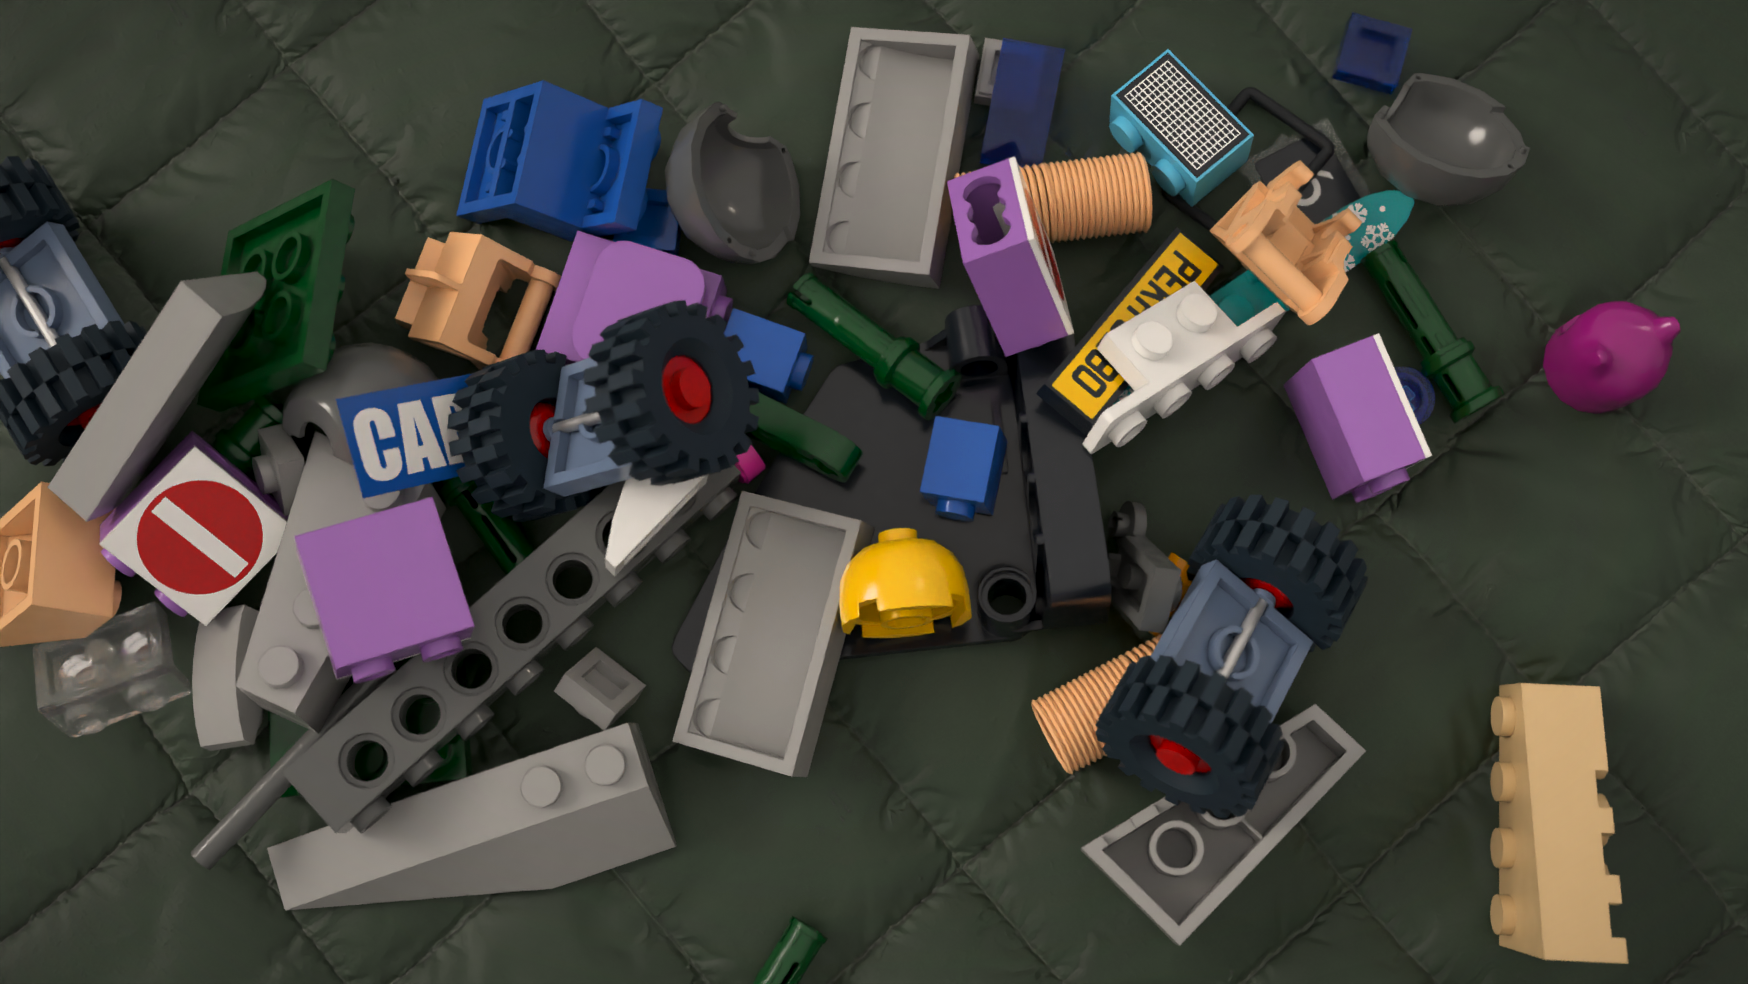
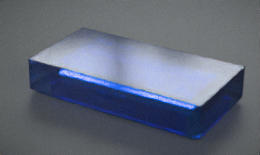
(1022, 102)

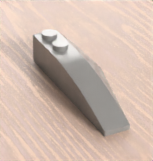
(491, 832)

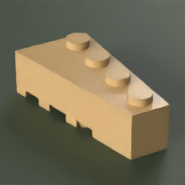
(1553, 825)

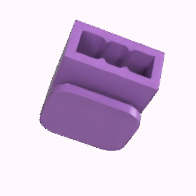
(616, 281)

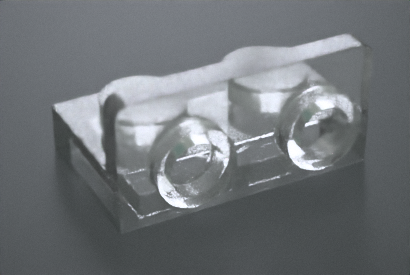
(108, 674)

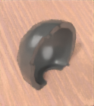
(1445, 142)
(732, 189)
(350, 372)

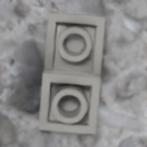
(221, 710)

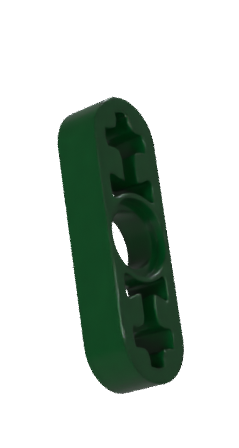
(804, 439)

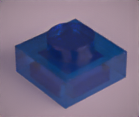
(1372, 53)

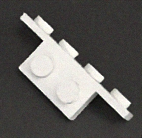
(1172, 352)

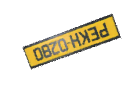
(1085, 380)

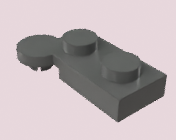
(1142, 577)

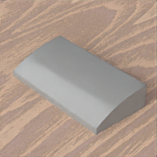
(892, 153)
(154, 391)
(771, 636)

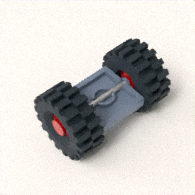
(56, 322)
(650, 402)
(1207, 696)

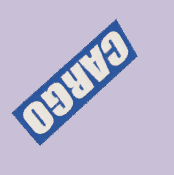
(402, 435)

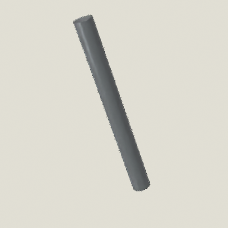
(273, 783)

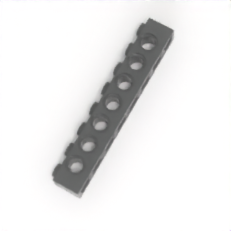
(327, 768)

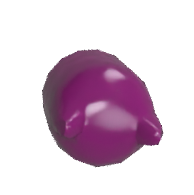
(1609, 356)

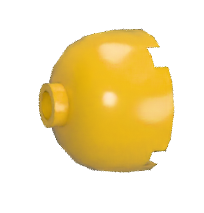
(902, 587)

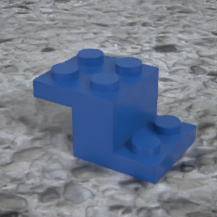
(561, 162)

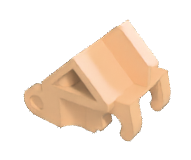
(1285, 248)
(456, 288)

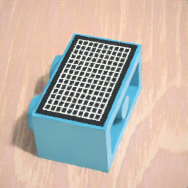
(1179, 129)

